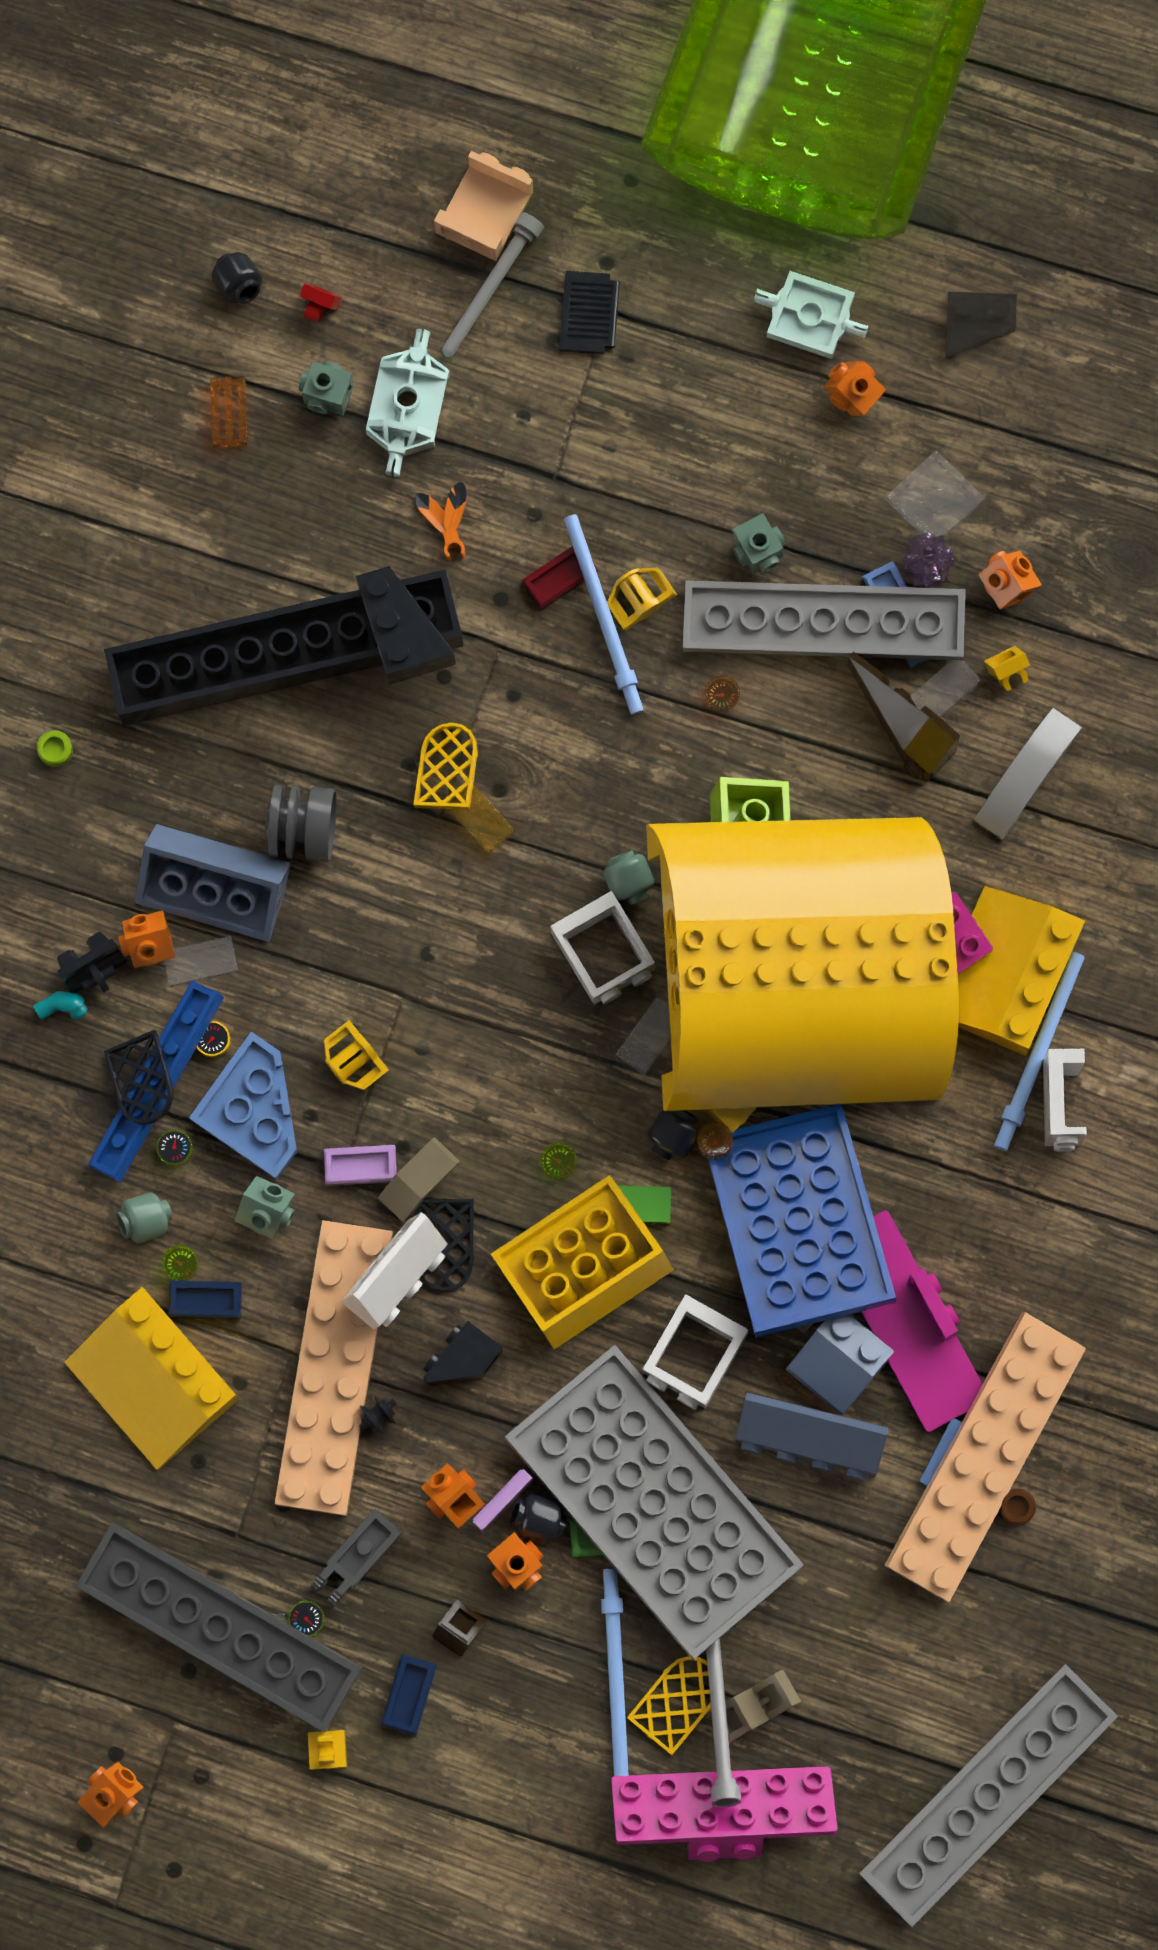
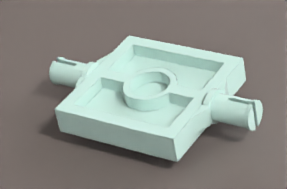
(810, 314)

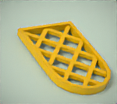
(443, 804)
(687, 1730)

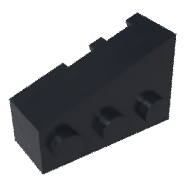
(401, 629)

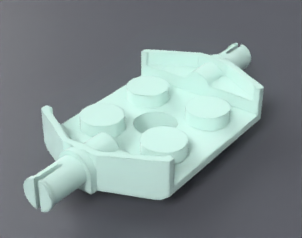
(413, 427)

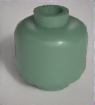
(629, 877)
(144, 1218)

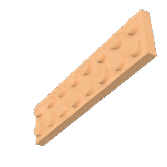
(330, 1376)
(985, 1457)

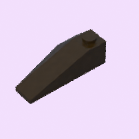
(918, 735)

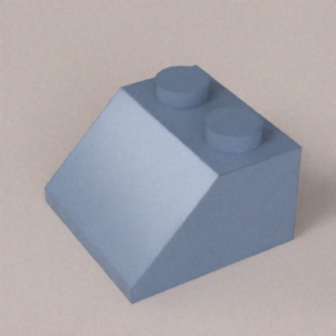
(840, 1361)

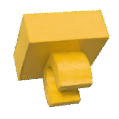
(1007, 663)
(327, 1749)

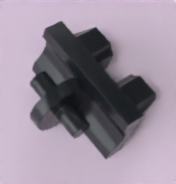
(92, 967)

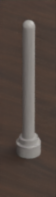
(526, 230)
(725, 1790)

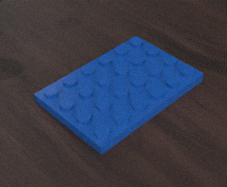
(801, 1222)

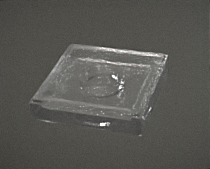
(935, 497)

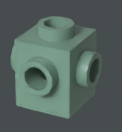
(326, 388)
(758, 544)
(265, 1207)

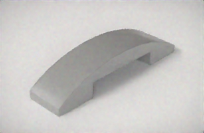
(1027, 773)

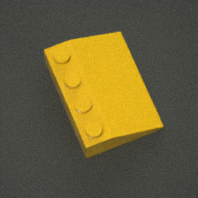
(1013, 984)
(582, 1262)
(150, 1379)

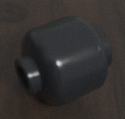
(237, 278)
(673, 1133)
(538, 1519)

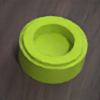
(54, 748)

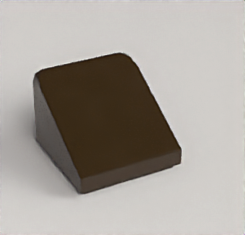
(458, 1628)

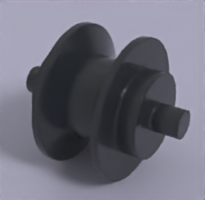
(377, 1414)

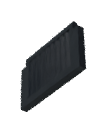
(589, 312)

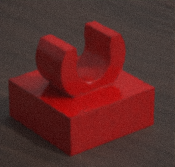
(319, 301)

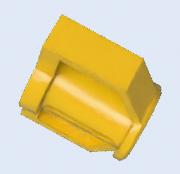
(644, 608)
(367, 1054)

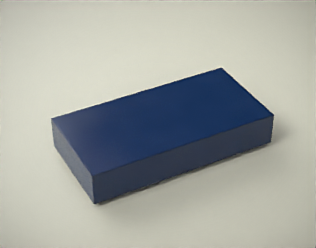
(205, 1299)
(409, 1694)

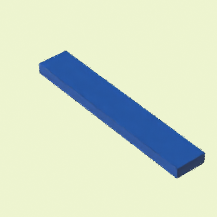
(178, 1044)

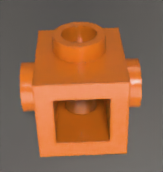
(853, 387)
(1009, 579)
(147, 939)
(452, 1495)
(511, 1550)
(111, 1794)

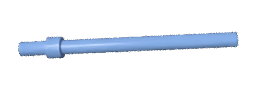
(625, 677)
(1013, 1113)
(612, 1607)

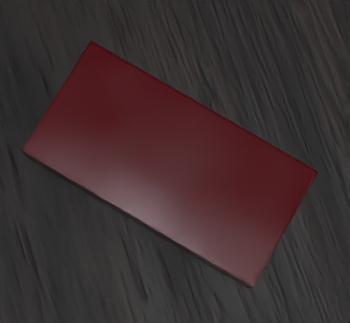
(554, 579)

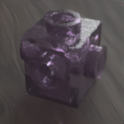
(924, 570)

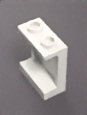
(1055, 1066)

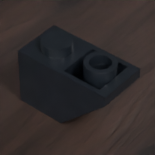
(465, 1359)

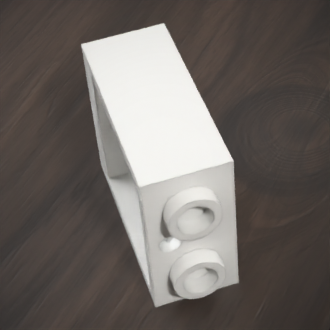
(587, 917)
(711, 1319)

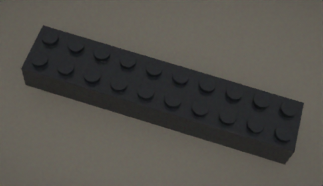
(261, 652)

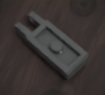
(358, 1555)

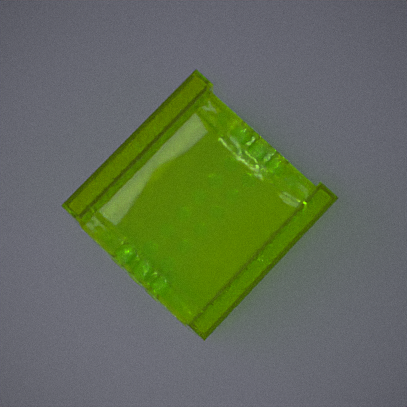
(812, 106)

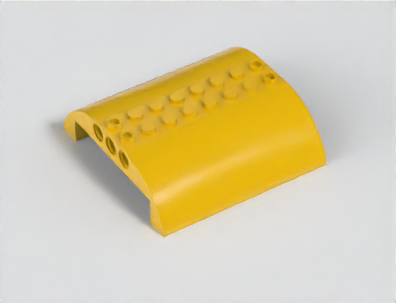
(806, 962)

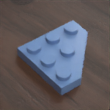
(251, 1107)

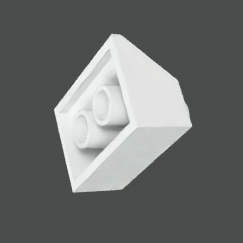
(396, 1272)

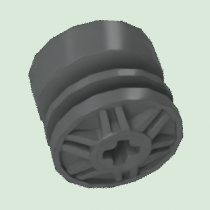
(302, 822)

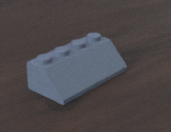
(211, 882)
(811, 1436)

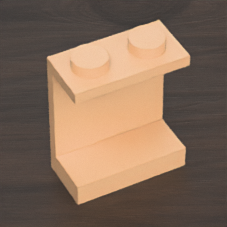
(485, 206)

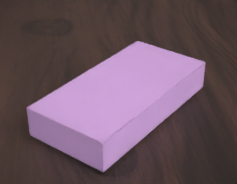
(360, 1165)
(502, 1500)

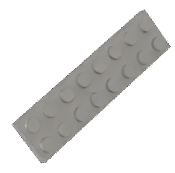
(824, 620)
(988, 1795)

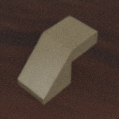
(418, 1179)
(759, 1704)

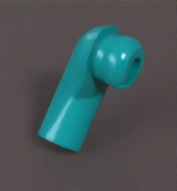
(61, 1001)

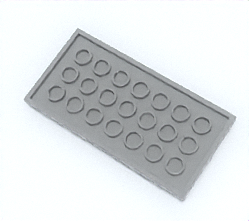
(654, 1502)

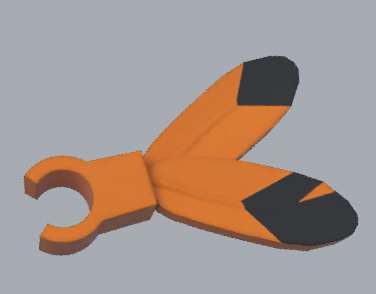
(448, 520)

